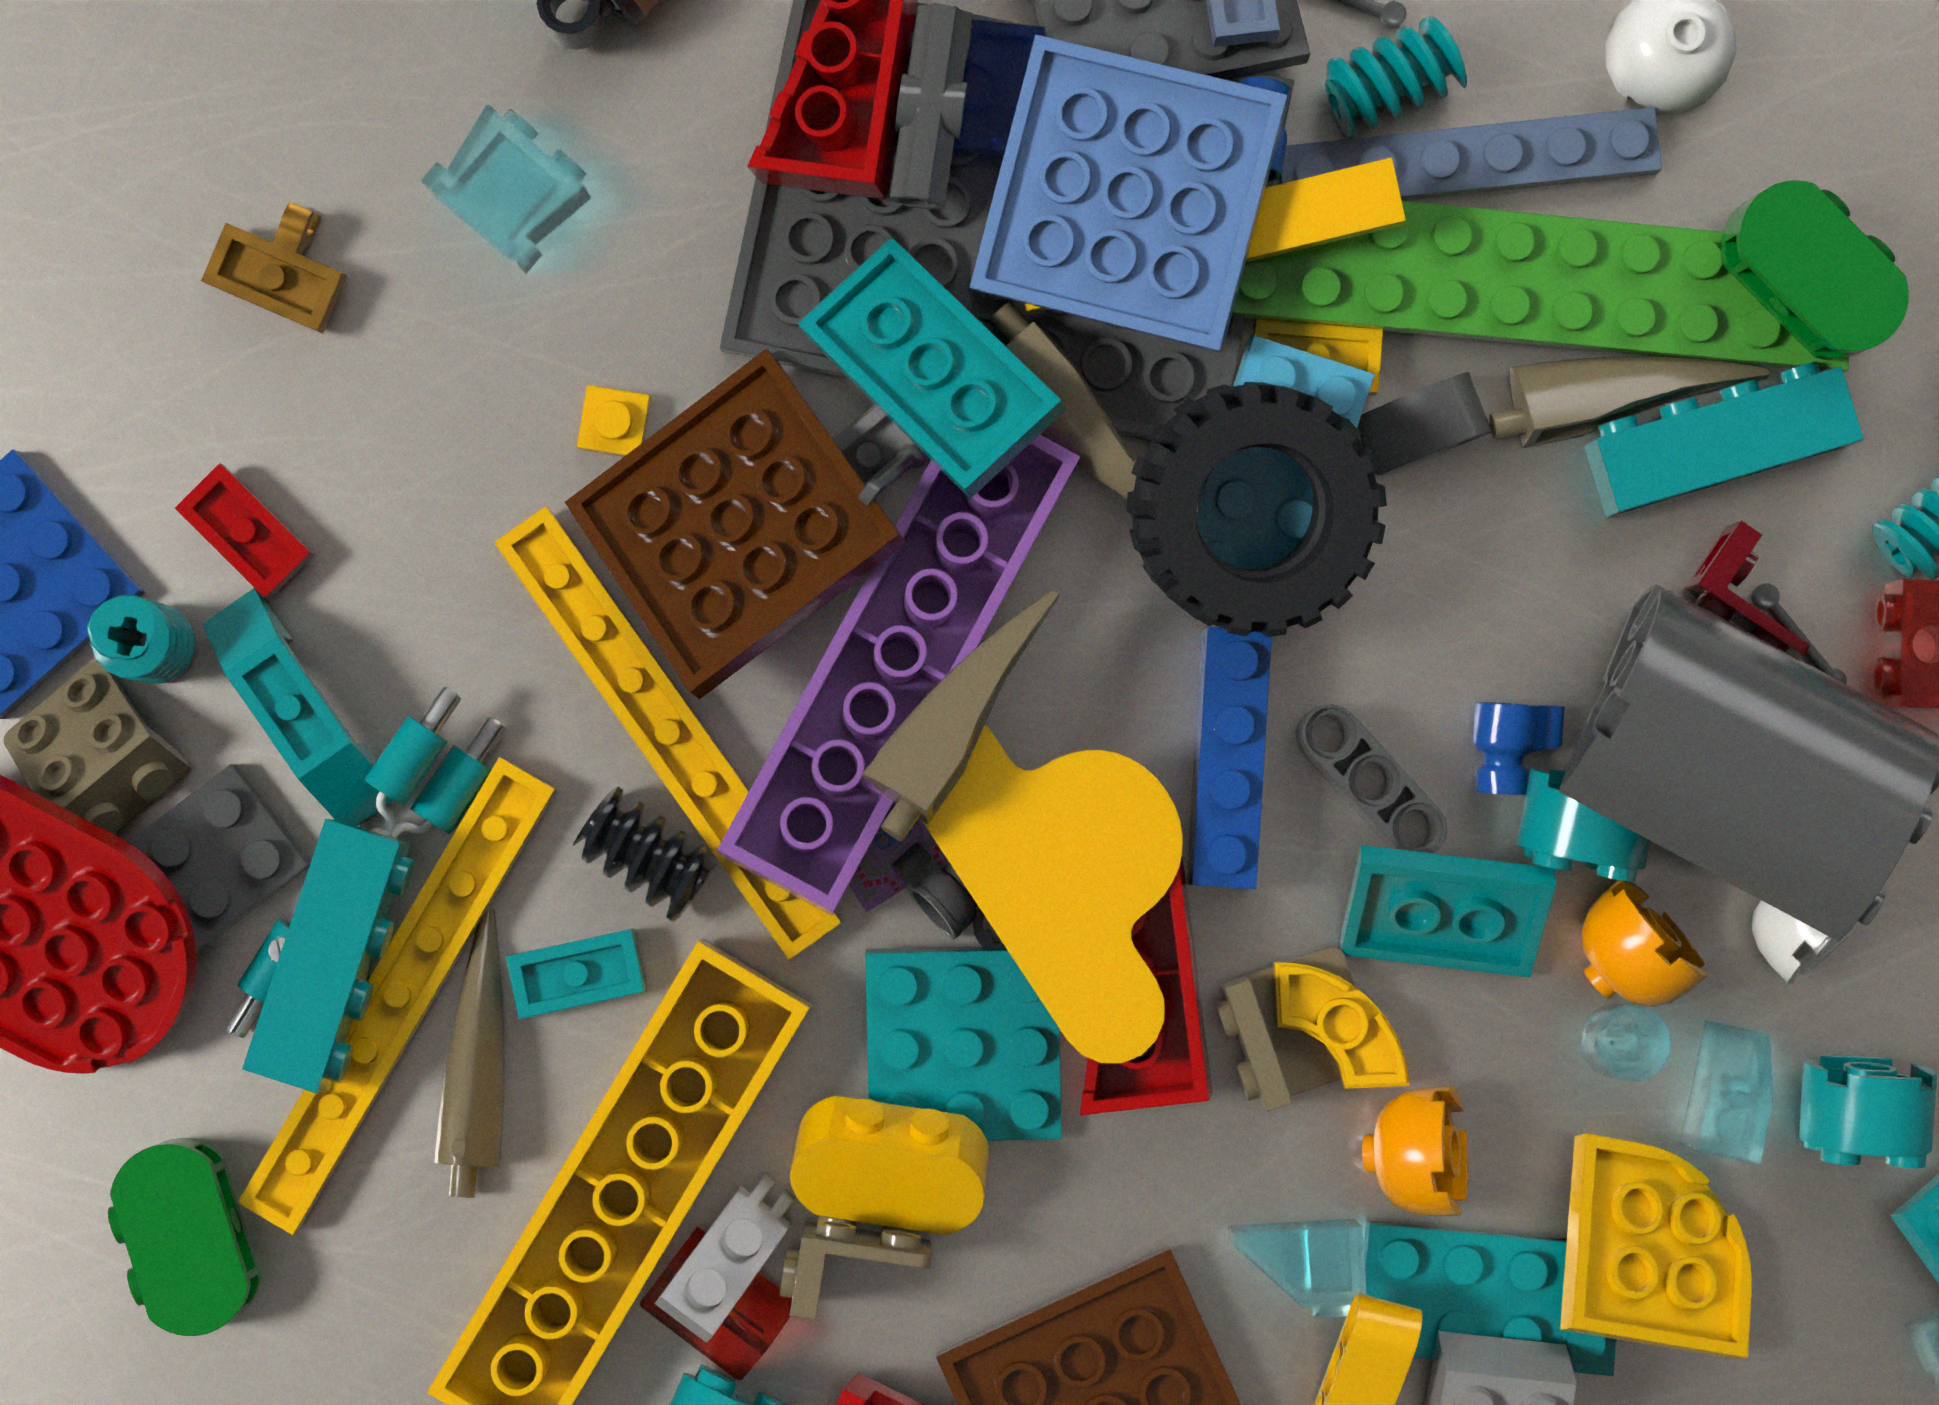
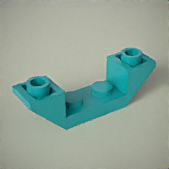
(292, 709)

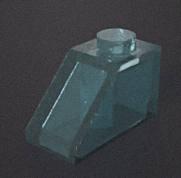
(1730, 1094)
(1309, 1260)

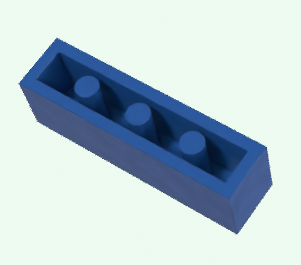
(1229, 759)

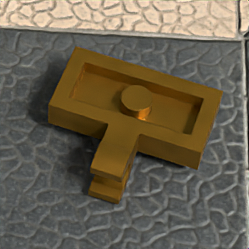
(276, 272)

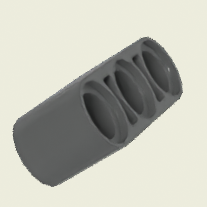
(1340, 770)

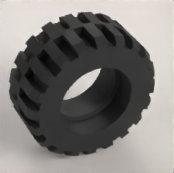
(1340, 524)

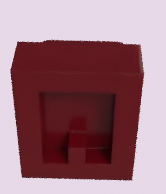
(1731, 562)

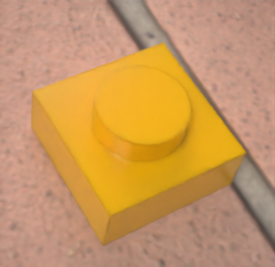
(613, 421)

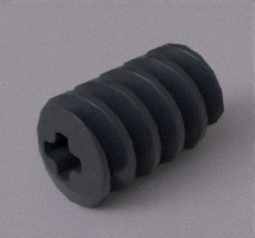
(644, 854)

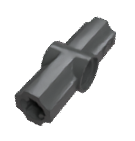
(931, 106)

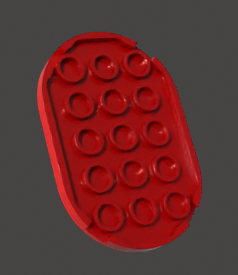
(88, 941)

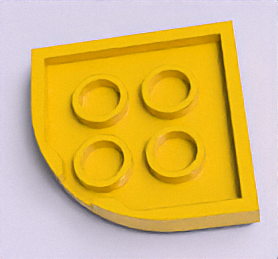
(1653, 1252)

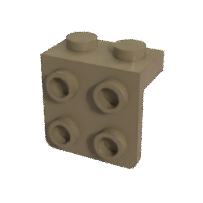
(94, 751)
(1276, 1058)
(840, 1237)

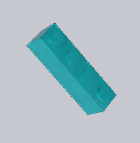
(1723, 440)
(328, 957)

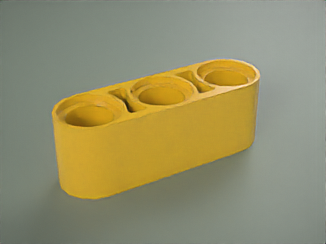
(1371, 1353)

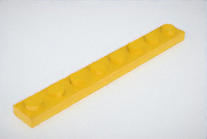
(650, 710)
(402, 993)

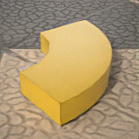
(1343, 1021)

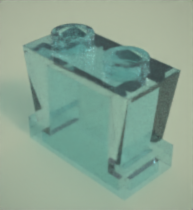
(508, 186)

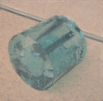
(1625, 1042)

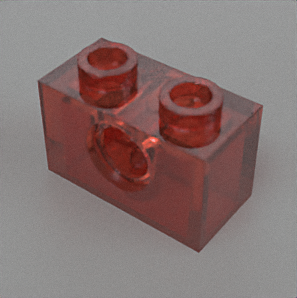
(1900, 675)

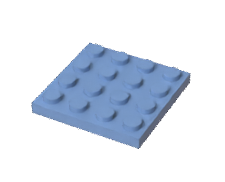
(1129, 192)

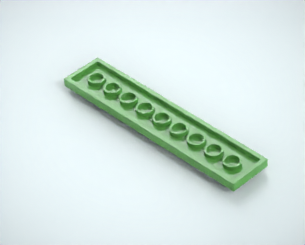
(1529, 284)

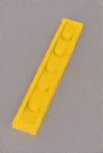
(1323, 210)

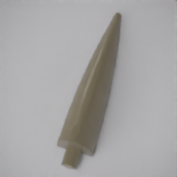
(1577, 395)
(1084, 424)
(937, 738)
(474, 1069)

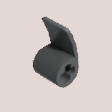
(1424, 423)

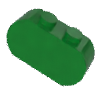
(1815, 269)
(184, 1237)

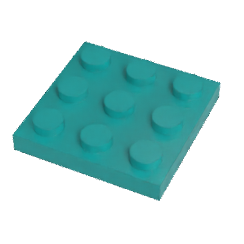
(963, 1039)

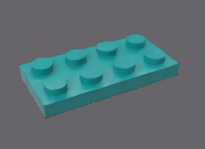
(932, 367)
(1479, 1287)

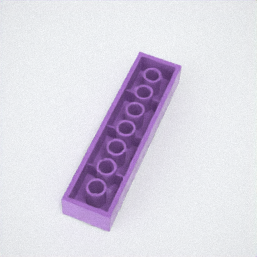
(904, 632)

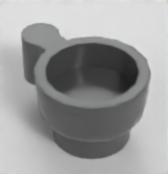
(936, 891)

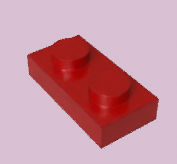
(244, 531)

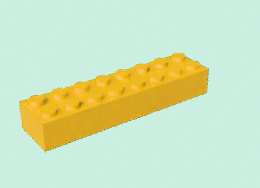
(625, 1186)

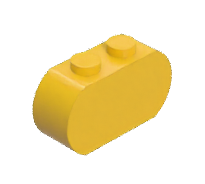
(890, 1165)

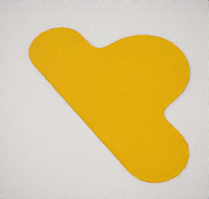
(1062, 876)

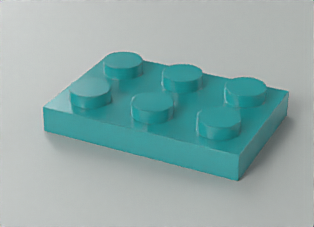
(1447, 911)

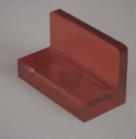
(746, 1329)

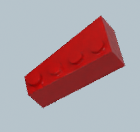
(840, 101)
(1177, 1063)

